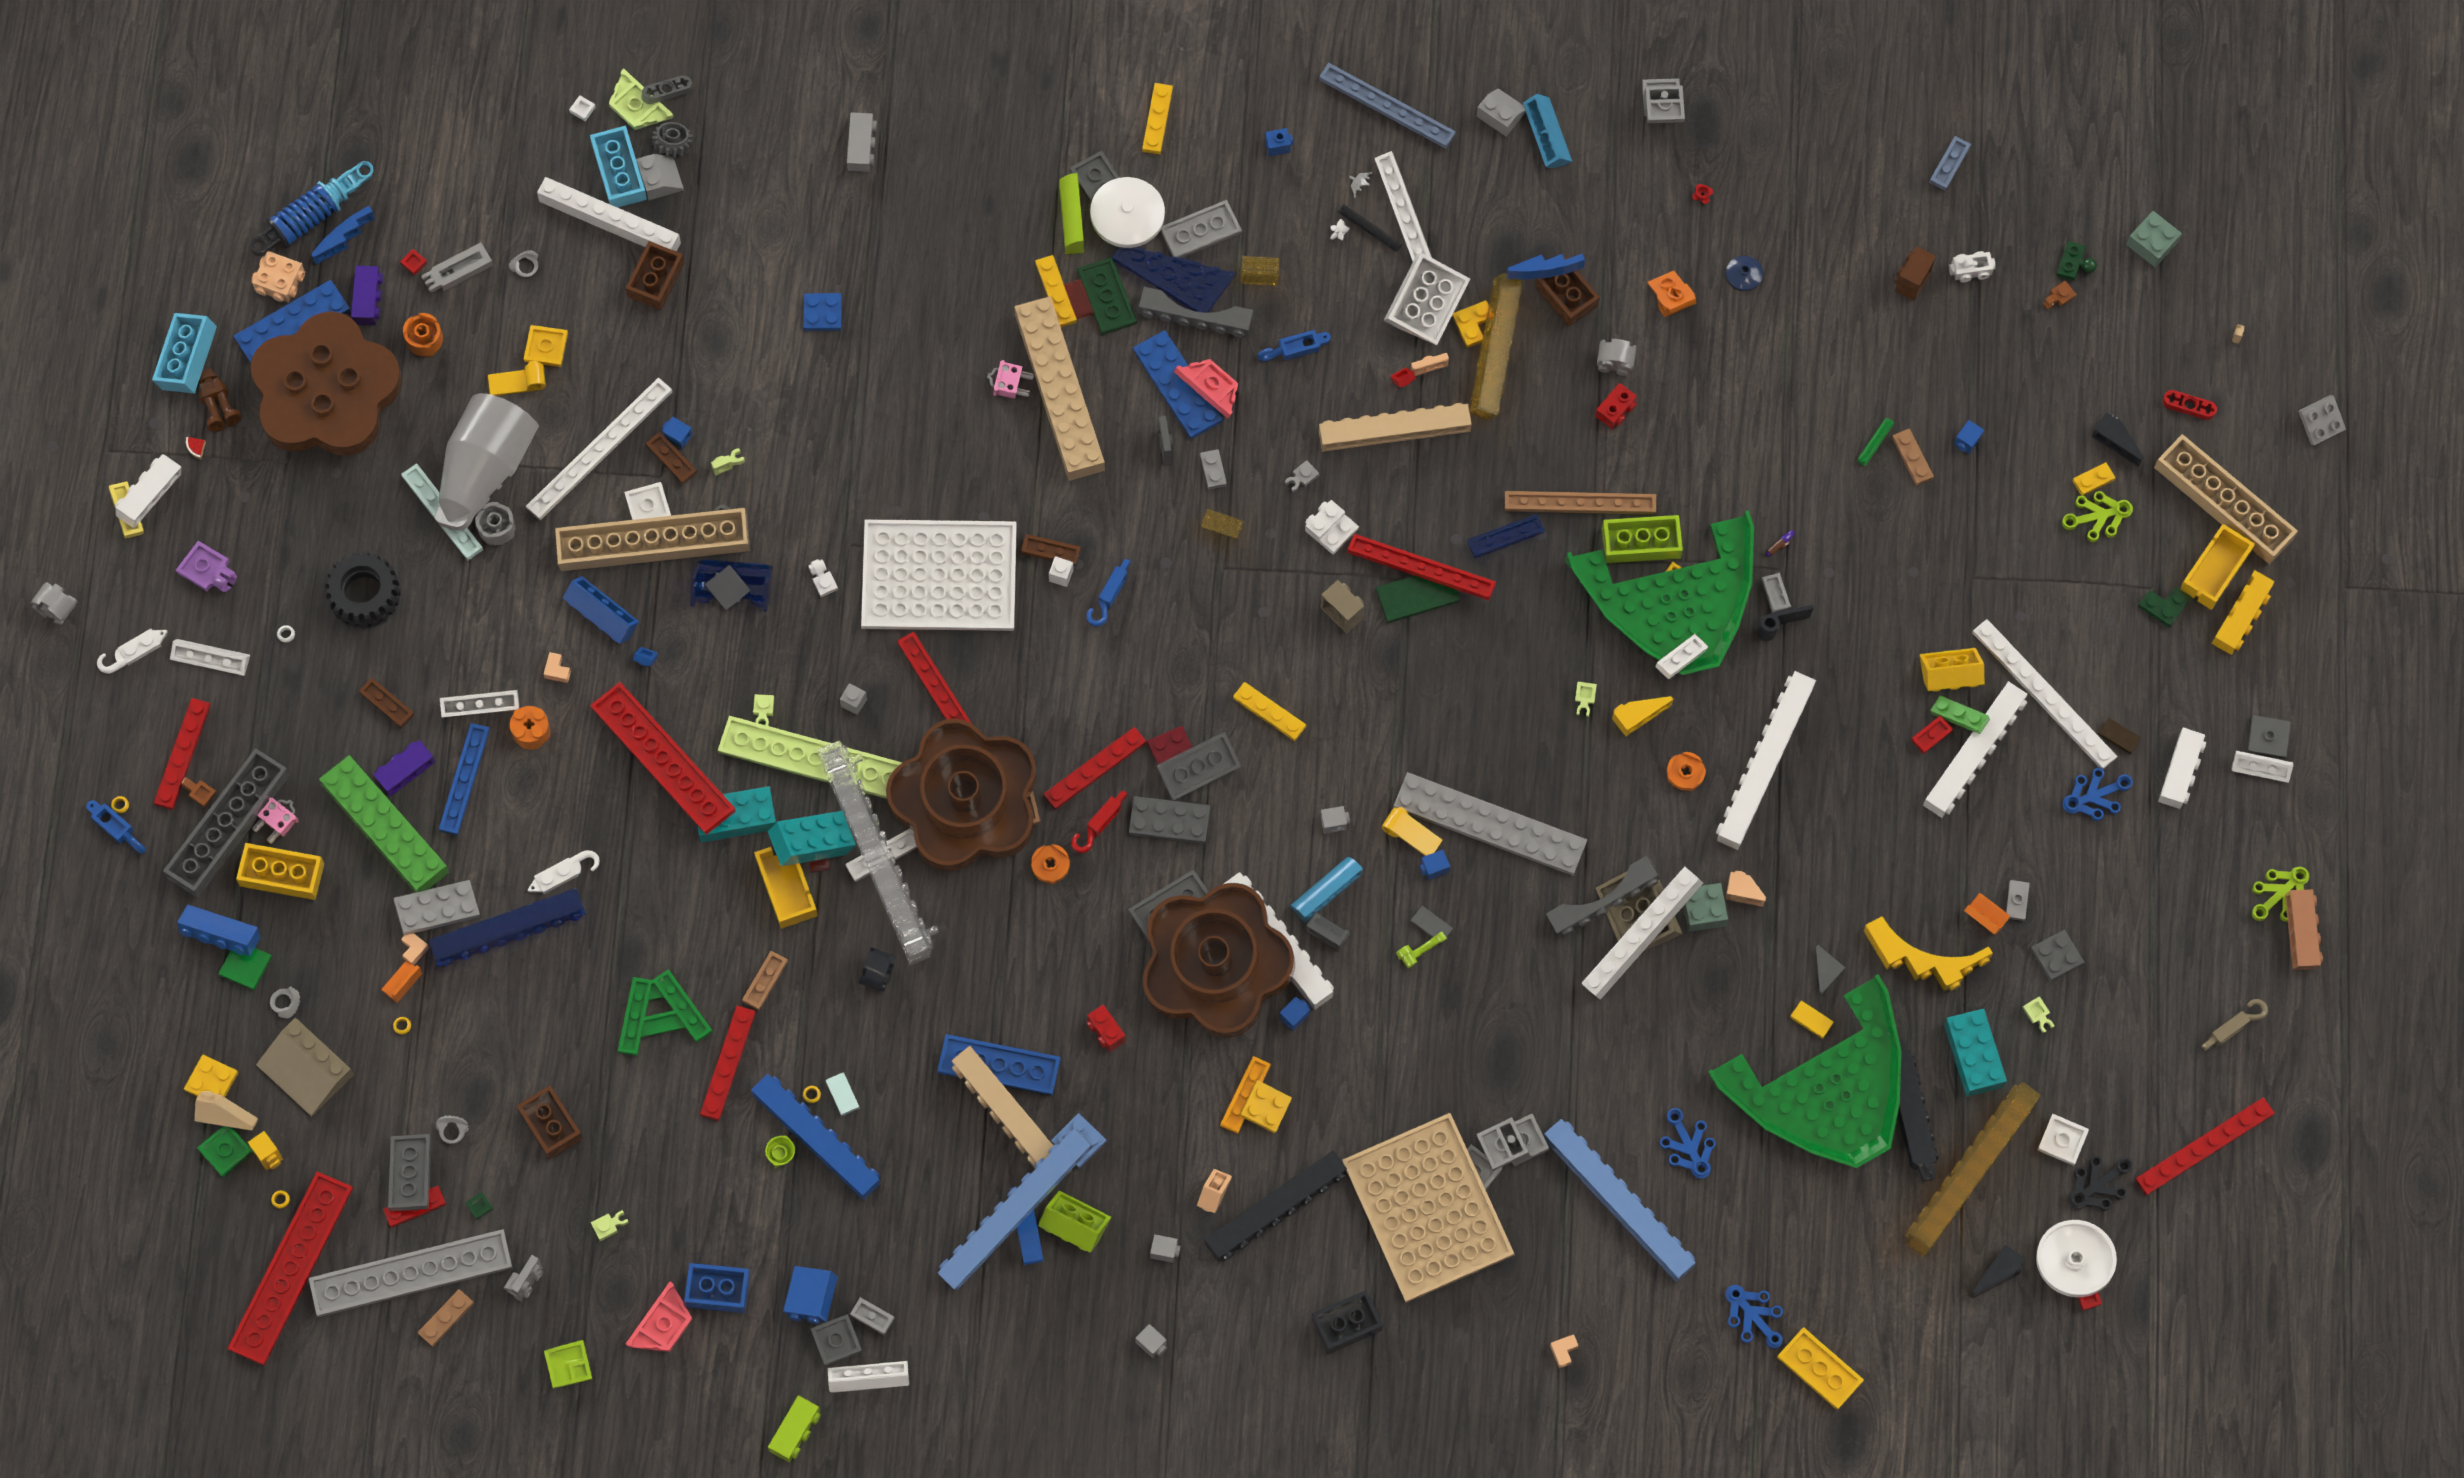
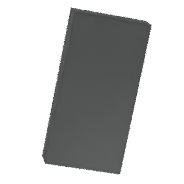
(1430, 923)

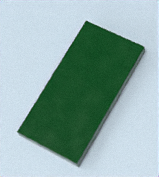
(1107, 296)
(1413, 597)

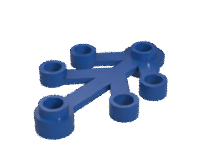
(2094, 795)
(1689, 1147)
(1752, 1313)

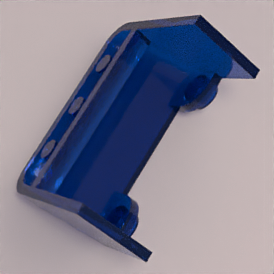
(756, 577)

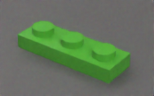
(1960, 714)

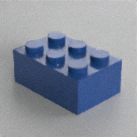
(717, 1288)

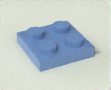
(1087, 1131)

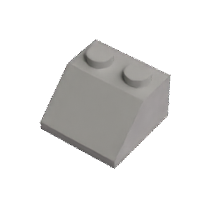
(1500, 111)
(659, 175)

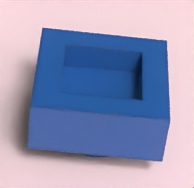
(645, 656)

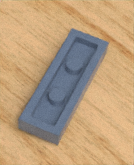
(1950, 163)

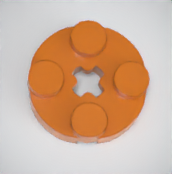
(1695, 766)
(1052, 874)

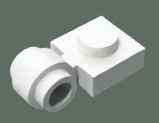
(824, 582)

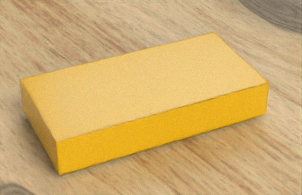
(1811, 1019)

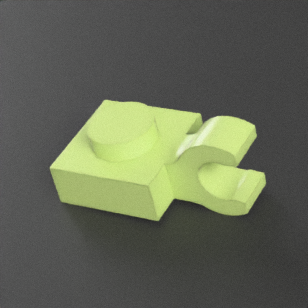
(725, 463)

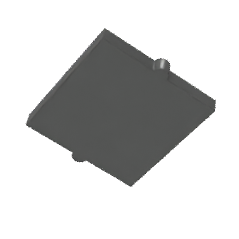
(727, 587)

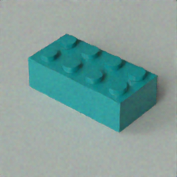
(752, 815)
(811, 838)
(1975, 1052)

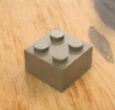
(1342, 606)

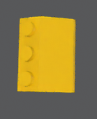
(1952, 669)

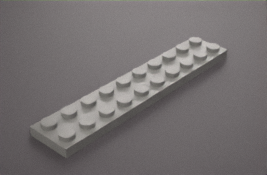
(1490, 824)
(410, 1273)

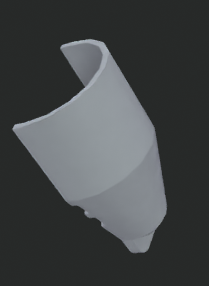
(481, 456)

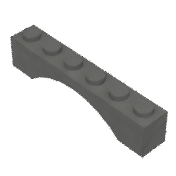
(1232, 321)
(1639, 876)

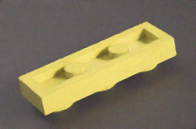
(117, 492)

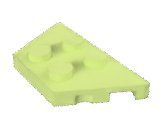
(630, 107)

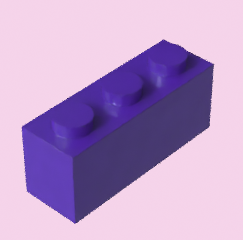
(366, 295)
(403, 768)

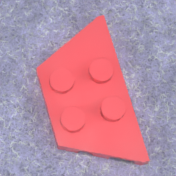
(1211, 384)
(662, 1323)

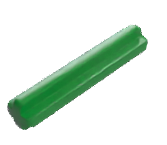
(1875, 441)

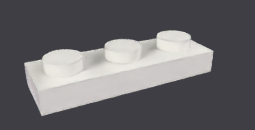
(1681, 656)
(2262, 766)

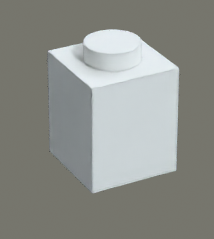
(1061, 571)

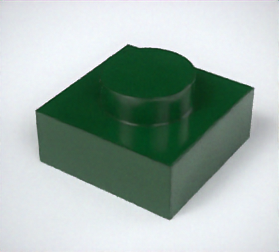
(479, 1206)

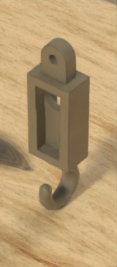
(2235, 1025)

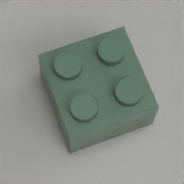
(2154, 239)
(1706, 909)

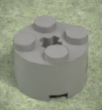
(1616, 356)
(499, 533)
(53, 603)

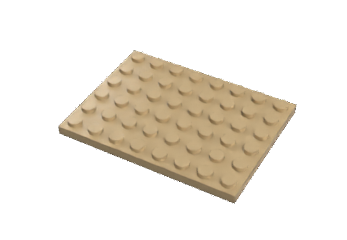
(1428, 1207)

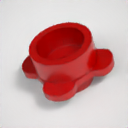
(1702, 189)

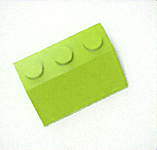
(1074, 1221)

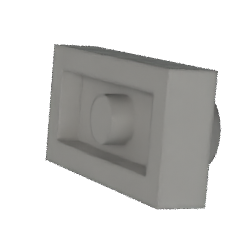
(1213, 469)
(872, 1316)

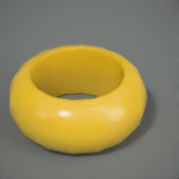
(115, 800)
(402, 1031)
(811, 1101)
(280, 1193)

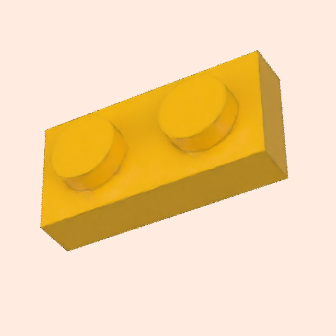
(2093, 479)

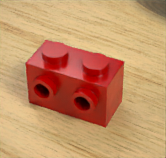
(1616, 406)
(1106, 1028)

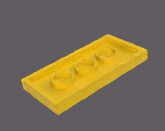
(1820, 1368)

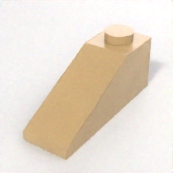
(218, 1110)

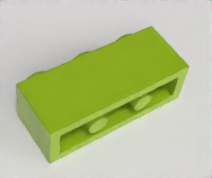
(794, 1429)

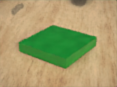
(245, 969)
(225, 1150)

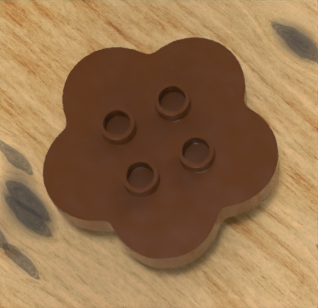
(324, 386)
(965, 795)
(1215, 959)

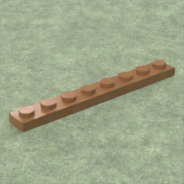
(1580, 502)

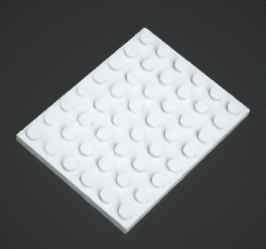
(939, 575)

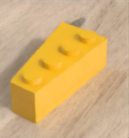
(2243, 612)

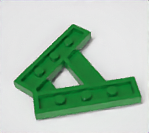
(638, 1025)

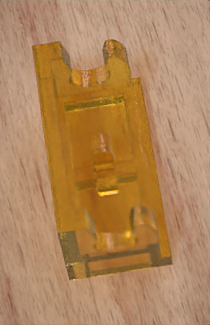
(1259, 270)
(1222, 523)

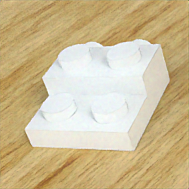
(1330, 526)

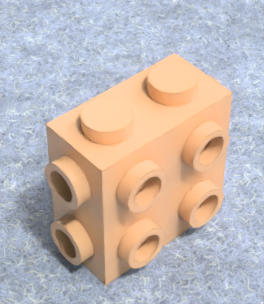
(278, 277)

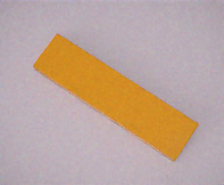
(1256, 1071)

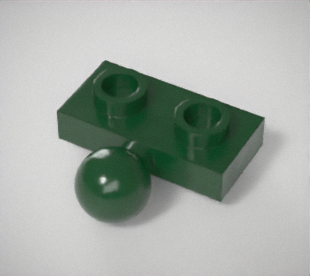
(2073, 260)

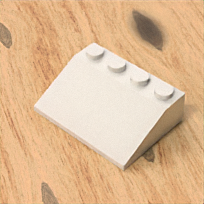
(1427, 299)

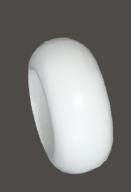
(283, 628)

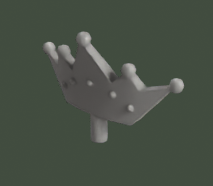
(1359, 181)

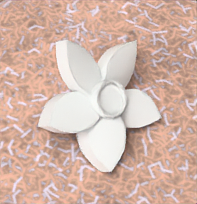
(1339, 230)

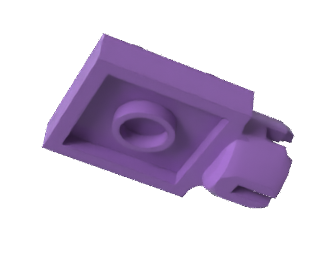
(207, 568)

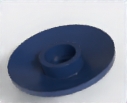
(1740, 279)

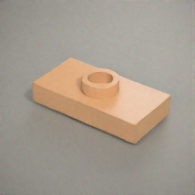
(1429, 364)

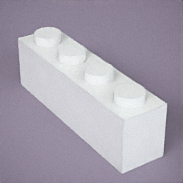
(148, 490)
(479, 703)
(2181, 768)

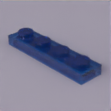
(1505, 536)

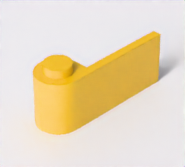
(518, 381)
(1404, 826)

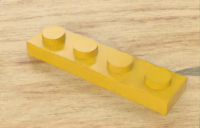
(1157, 118)
(1055, 289)
(1269, 711)

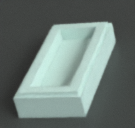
(842, 1094)

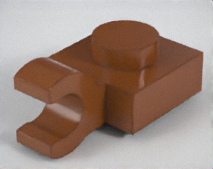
(2060, 294)
(199, 792)

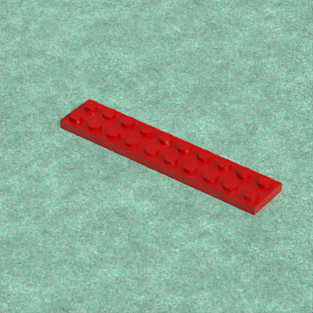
(663, 758)
(290, 1268)

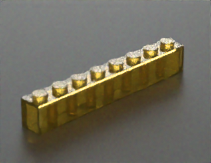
(1495, 347)

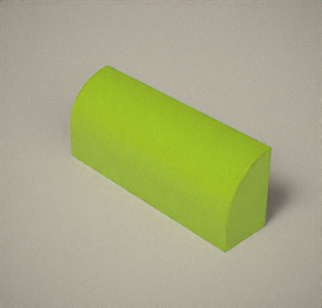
(1071, 214)

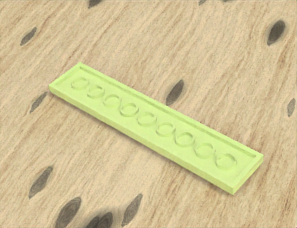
(798, 754)

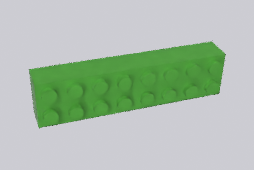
(384, 825)

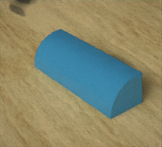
(1547, 131)
(1326, 889)

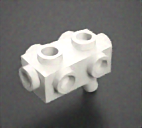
(1965, 266)

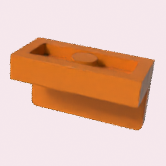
(1987, 913)
(402, 981)

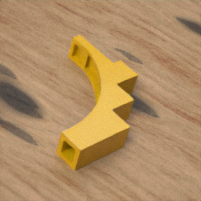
(1894, 951)

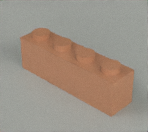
(2303, 929)

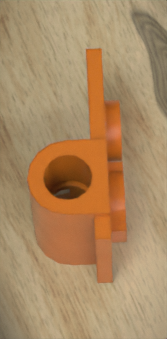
(1672, 293)

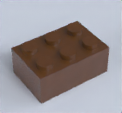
(655, 275)
(1568, 295)
(549, 1122)

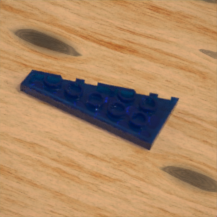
(1180, 278)

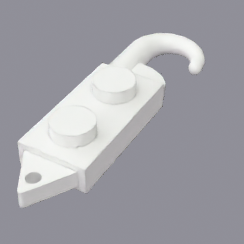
(134, 650)
(562, 872)

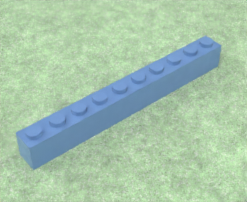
(1619, 1200)
(1015, 1209)

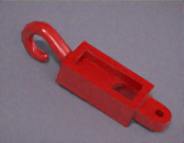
(1100, 821)

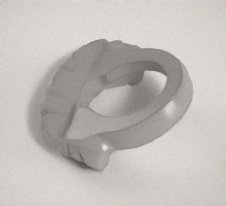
(530, 255)
(286, 1012)
(442, 1122)

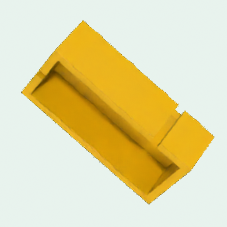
(2217, 566)
(786, 889)

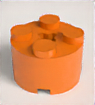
(423, 334)
(522, 720)

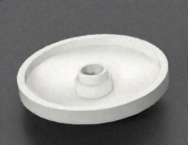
(1127, 212)
(2076, 1258)

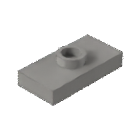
(1776, 593)
(2017, 900)

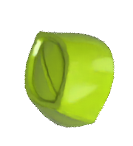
(780, 1150)

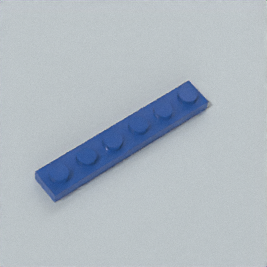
(464, 779)

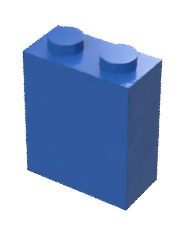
(810, 1294)

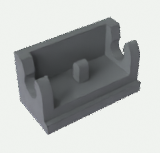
(1327, 931)

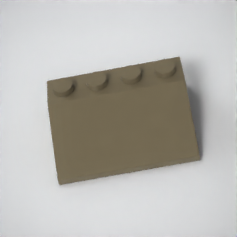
(1629, 912)
(304, 1067)

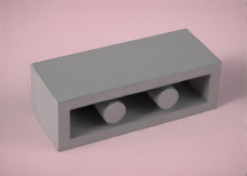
(861, 142)

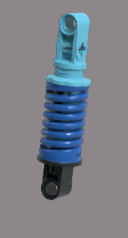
(310, 209)

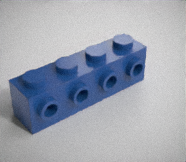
(600, 610)
(218, 930)

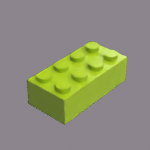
(1642, 539)

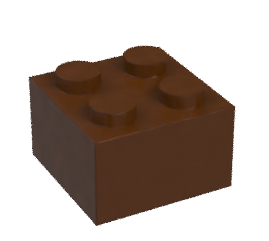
(1914, 273)

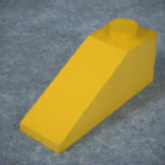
(1637, 713)

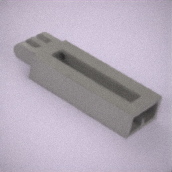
(464, 266)

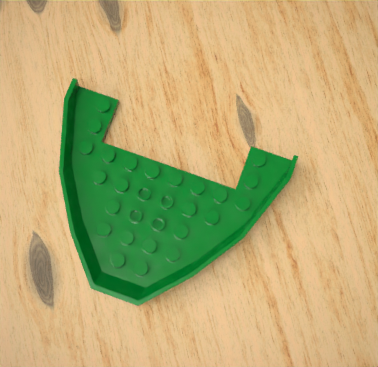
(1676, 604)
(1839, 1101)

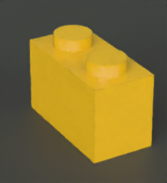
(265, 1151)

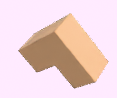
(553, 669)
(416, 948)
(1561, 1348)

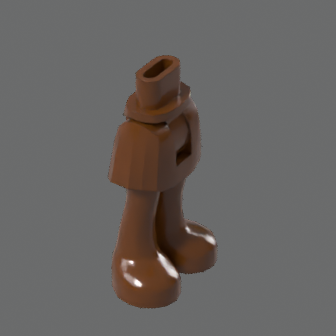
(212, 390)

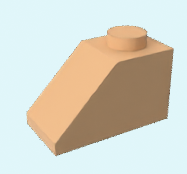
(1744, 889)
(1214, 1191)

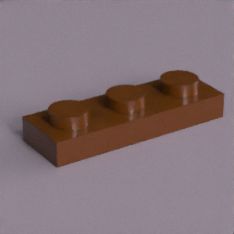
(671, 458)
(1049, 549)
(386, 703)

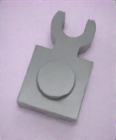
(1303, 475)

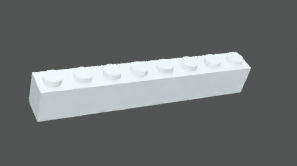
(605, 215)
(1975, 750)
(1642, 933)
(1306, 976)

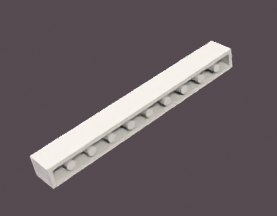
(1766, 760)

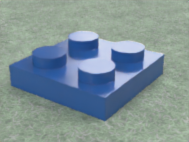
(822, 311)

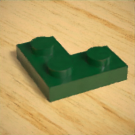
(2165, 610)

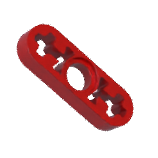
(2193, 412)

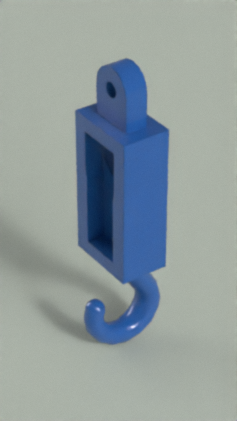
(1293, 346)
(1110, 593)
(116, 827)

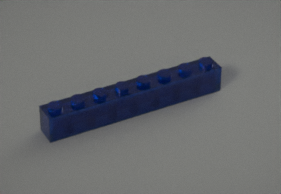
(507, 927)

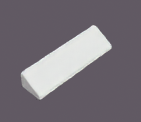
(209, 657)
(868, 1376)

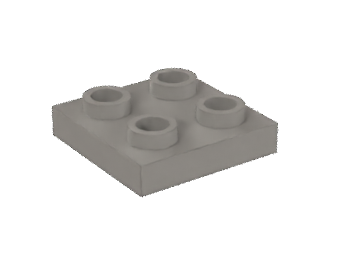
(2322, 420)
(520, 1284)

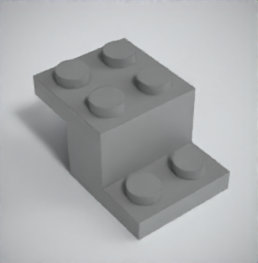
(1663, 100)
(1513, 1141)

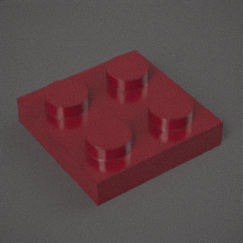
(1169, 744)

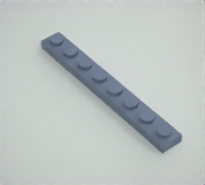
(1387, 105)

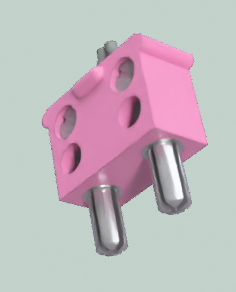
(1008, 380)
(277, 817)

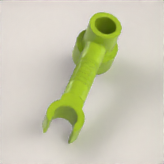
(1409, 956)

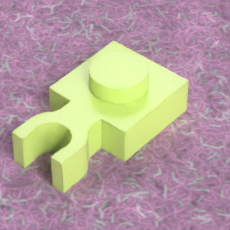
(1585, 694)
(763, 707)
(2037, 1011)
(607, 1226)

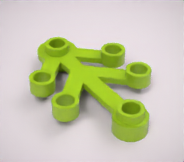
(2100, 514)
(2280, 889)

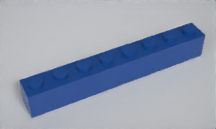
(815, 1136)

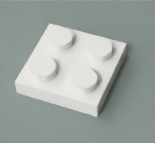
(647, 502)
(2063, 1139)

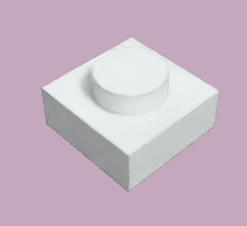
(582, 108)

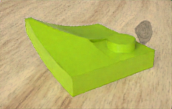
(568, 1364)

